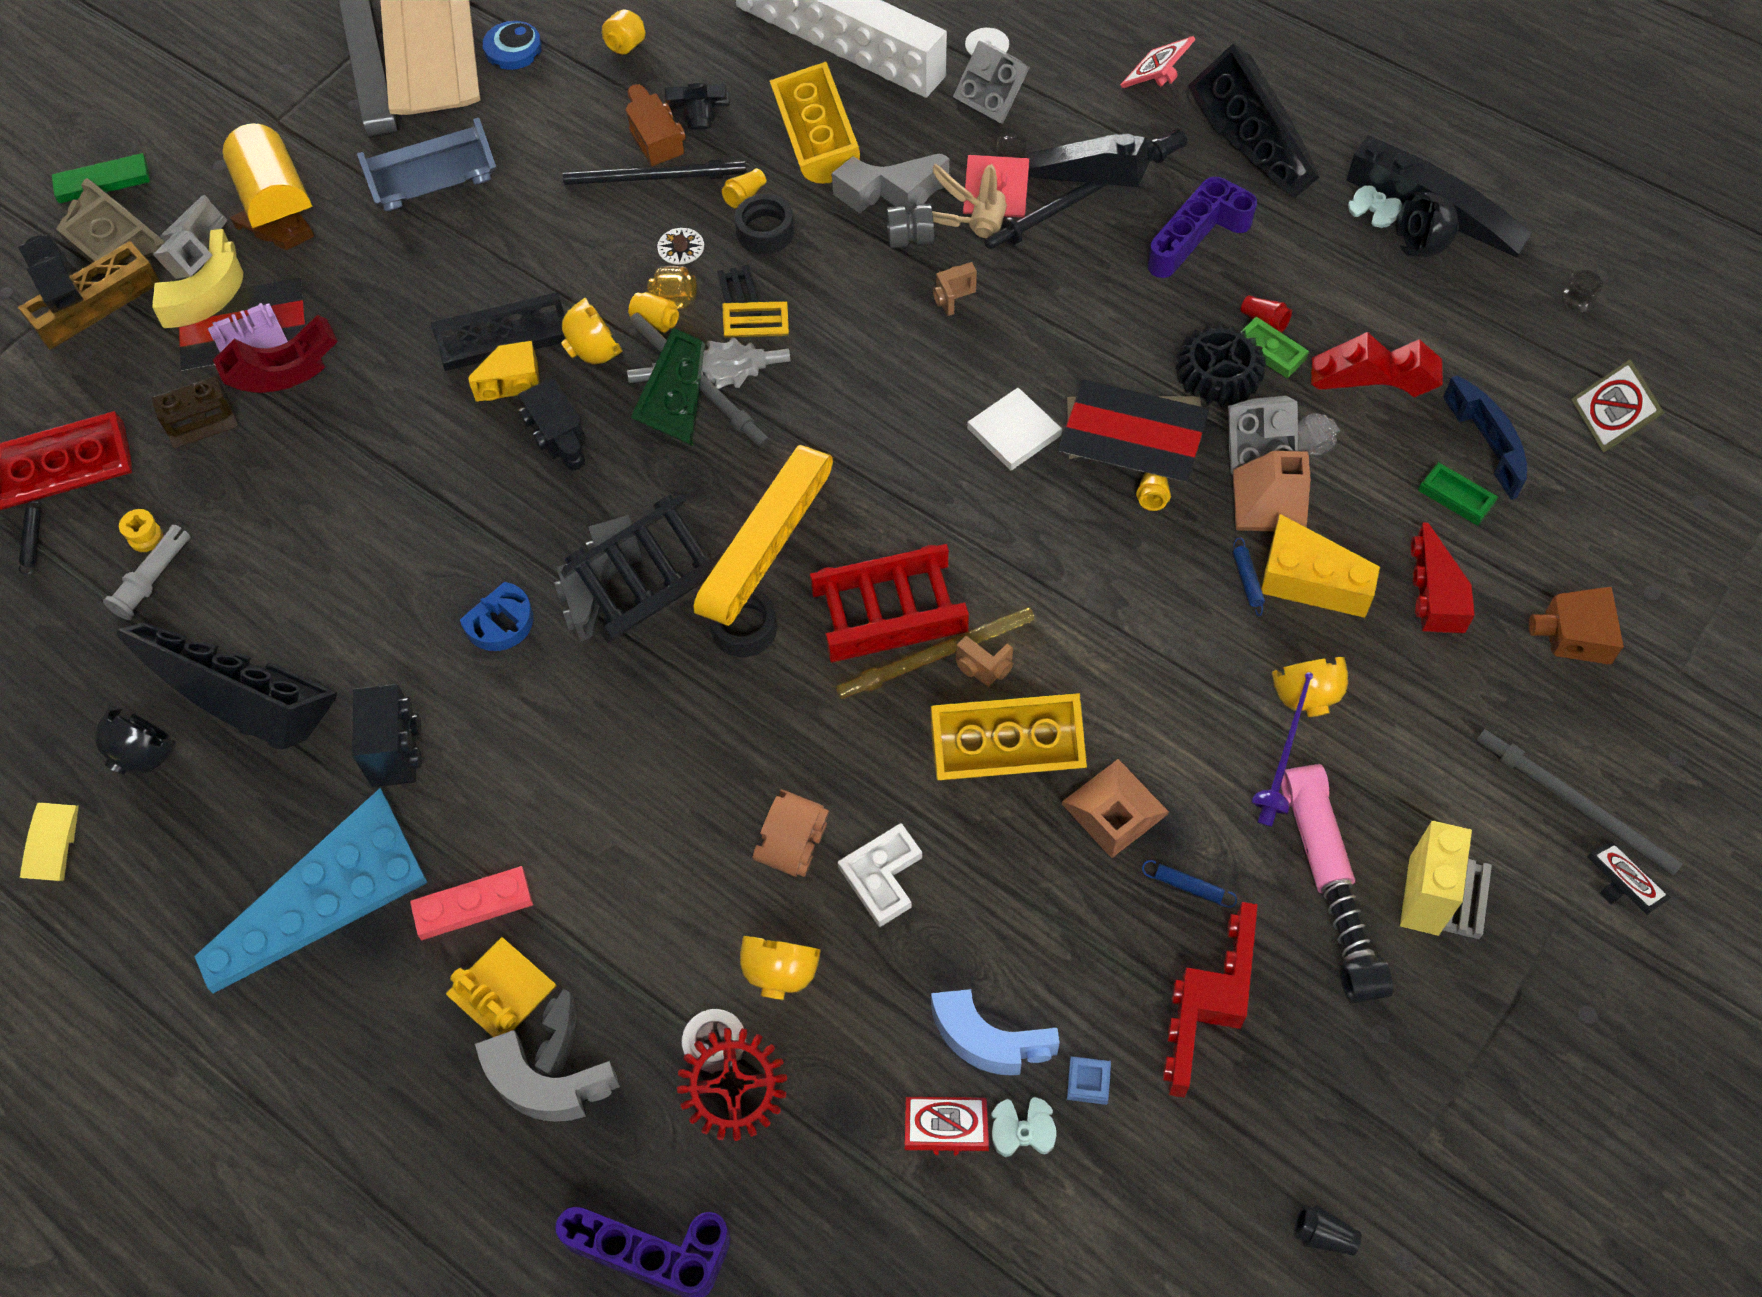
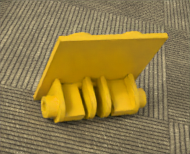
(500, 989)

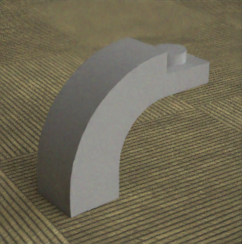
(538, 1095)

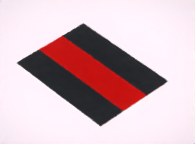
(285, 299)
(1134, 430)

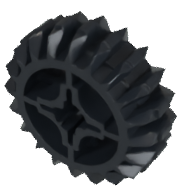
(1227, 361)

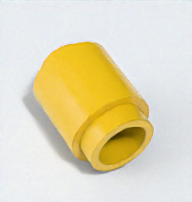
(656, 310)

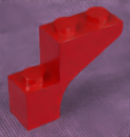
(1367, 362)

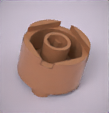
(789, 833)

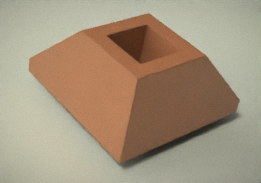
(1272, 487)
(1115, 808)

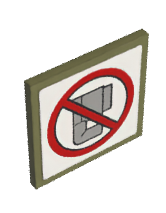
(1617, 405)

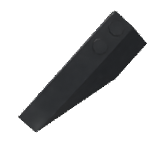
(1253, 119)
(1402, 174)
(255, 699)

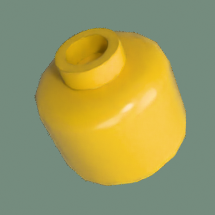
(624, 30)

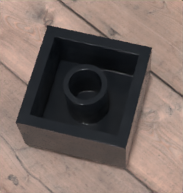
(385, 735)

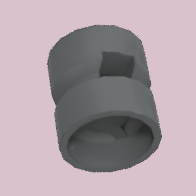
(910, 225)

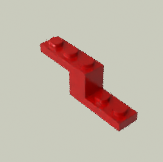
(1211, 998)

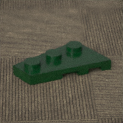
(673, 388)

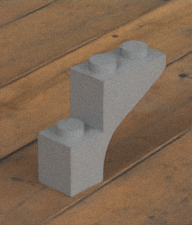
(900, 184)
(189, 238)

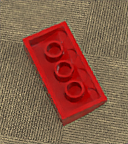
(63, 459)

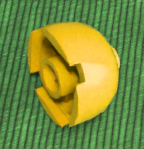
(588, 335)
(1324, 689)
(777, 966)

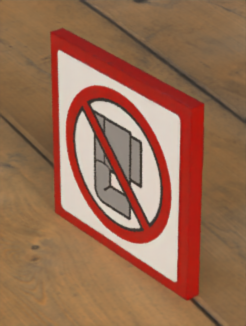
(946, 1124)

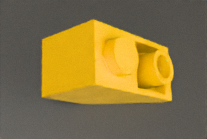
(506, 372)

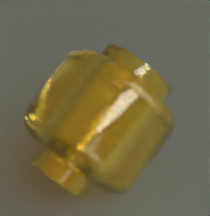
(673, 284)

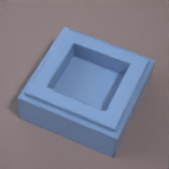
(1088, 1080)

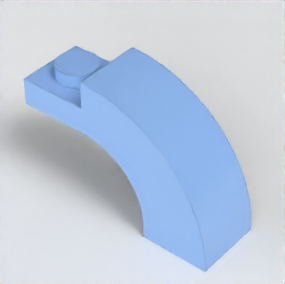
(984, 1045)

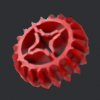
(698, 1087)

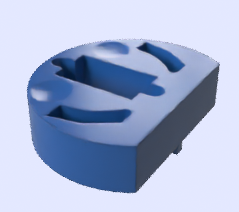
(506, 599)

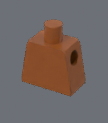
(1581, 625)

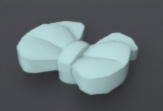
(1385, 210)
(1010, 1133)

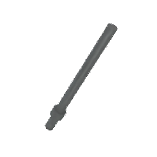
(739, 419)
(1514, 756)

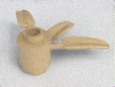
(988, 207)

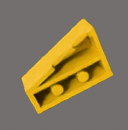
(1317, 571)

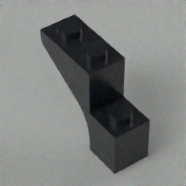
(50, 272)

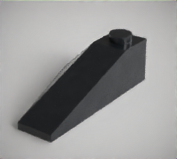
(1100, 160)

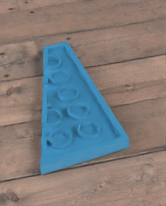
(337, 882)

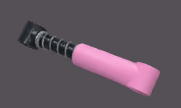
(1307, 791)

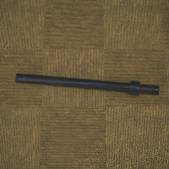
(714, 169)

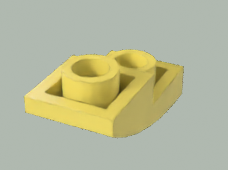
(48, 841)

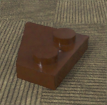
(283, 232)

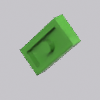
(1279, 351)

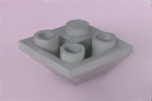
(991, 81)
(1261, 427)

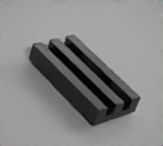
(735, 276)

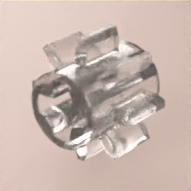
(1317, 434)

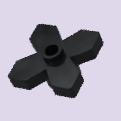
(697, 102)

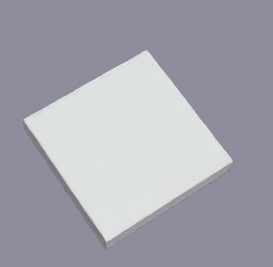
(1014, 428)

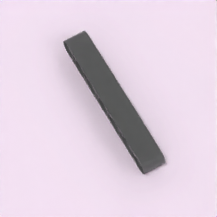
(368, 66)

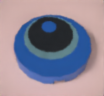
(512, 44)

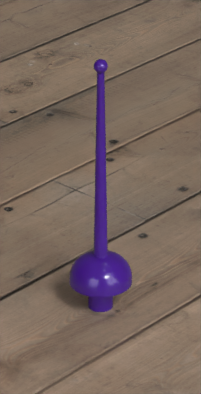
(1271, 800)

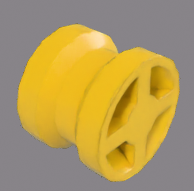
(148, 534)

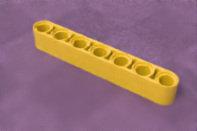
(763, 535)

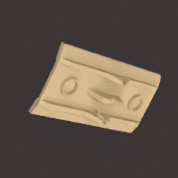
(429, 55)

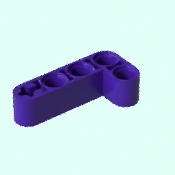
(1211, 204)
(641, 1244)

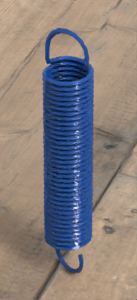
(1248, 576)
(1189, 883)

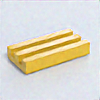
(755, 332)

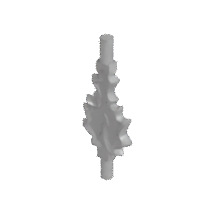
(726, 363)

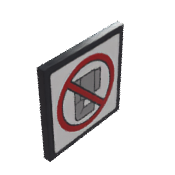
(1627, 879)

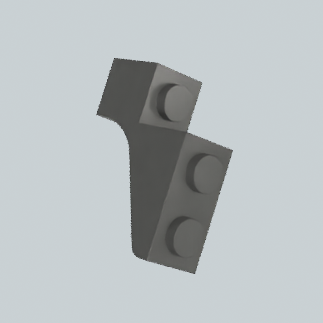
(583, 608)

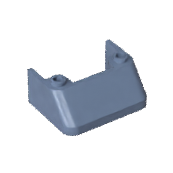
(428, 166)

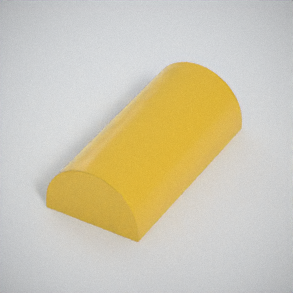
(815, 121)
(263, 174)
(1008, 736)

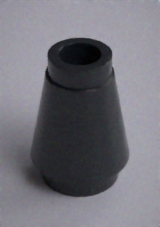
(1325, 1231)

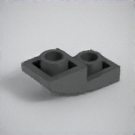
(560, 1024)

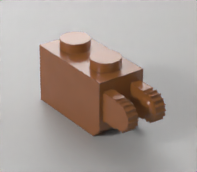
(653, 126)

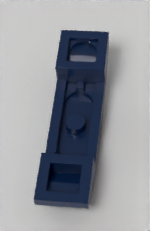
(1472, 403)

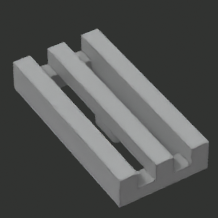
(1462, 928)

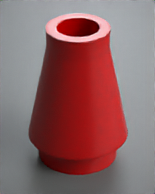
(1271, 312)

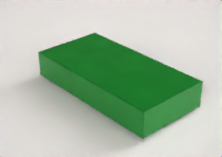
(1458, 493)

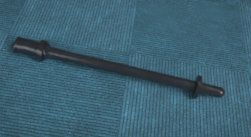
(1013, 229)

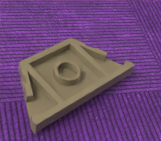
(101, 225)

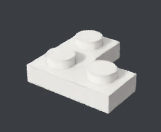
(873, 869)

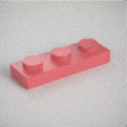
(471, 903)

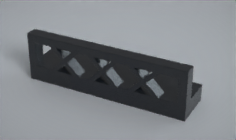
(475, 344)

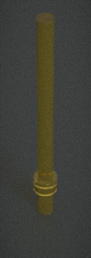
(873, 679)

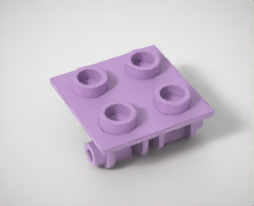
(257, 330)

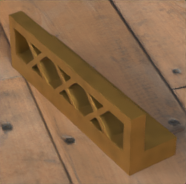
(100, 298)

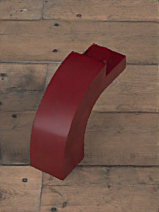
(280, 366)

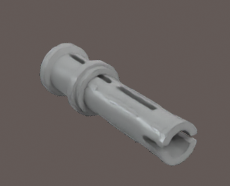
(139, 583)

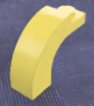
(203, 293)

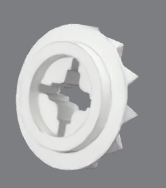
(698, 1030)

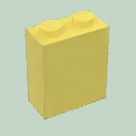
(1436, 878)

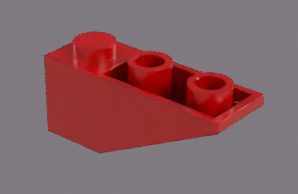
(1444, 590)

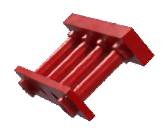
(895, 632)

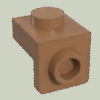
(954, 284)
(979, 663)

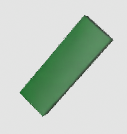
(106, 175)

